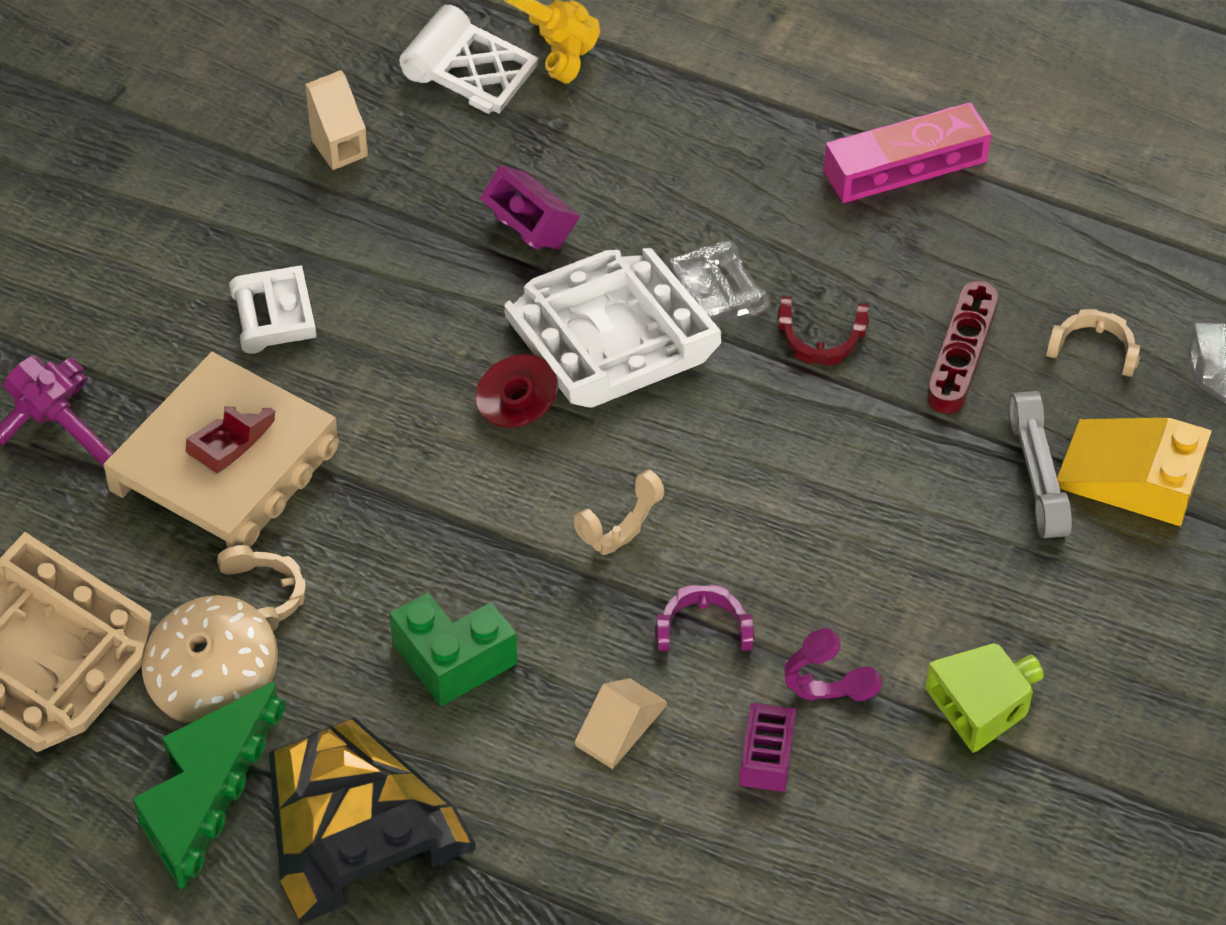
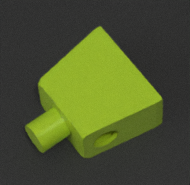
(983, 691)

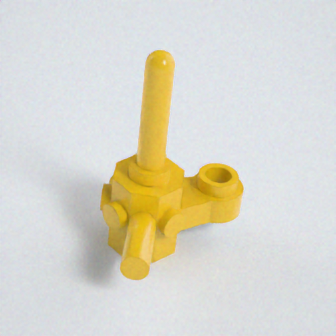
(566, 29)

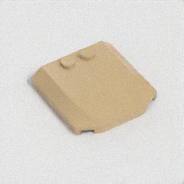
(62, 644)

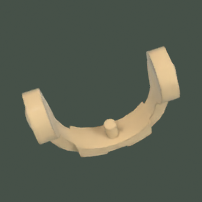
(1101, 322)
(588, 527)
(242, 559)

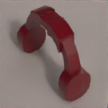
(819, 354)

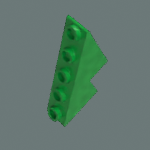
(210, 772)

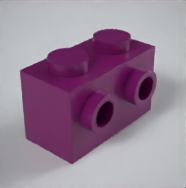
(529, 208)

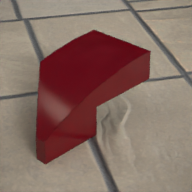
(228, 438)

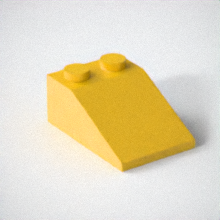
(1136, 464)

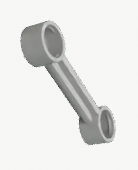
(1051, 505)

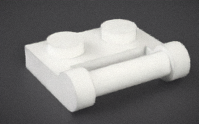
(286, 304)

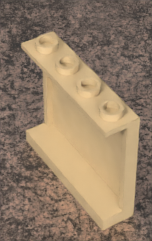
(251, 488)

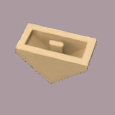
(618, 720)

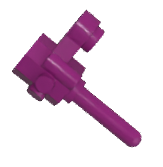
(45, 395)

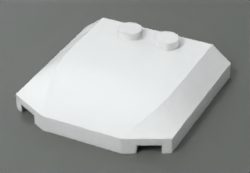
(612, 325)

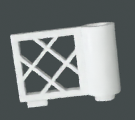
(441, 48)

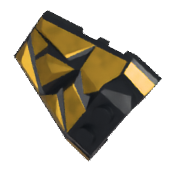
(350, 812)

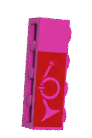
(906, 152)

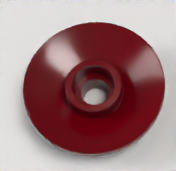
(508, 381)

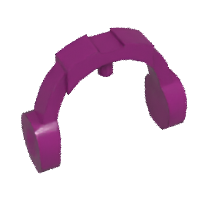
(704, 595)
(819, 648)

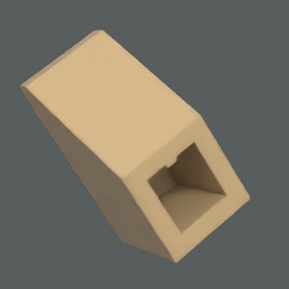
(335, 120)

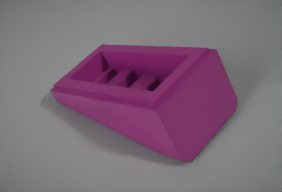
(766, 774)

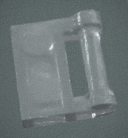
(709, 287)

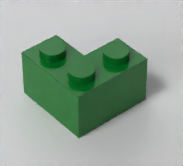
(452, 655)

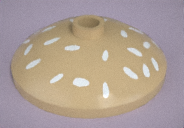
(236, 661)

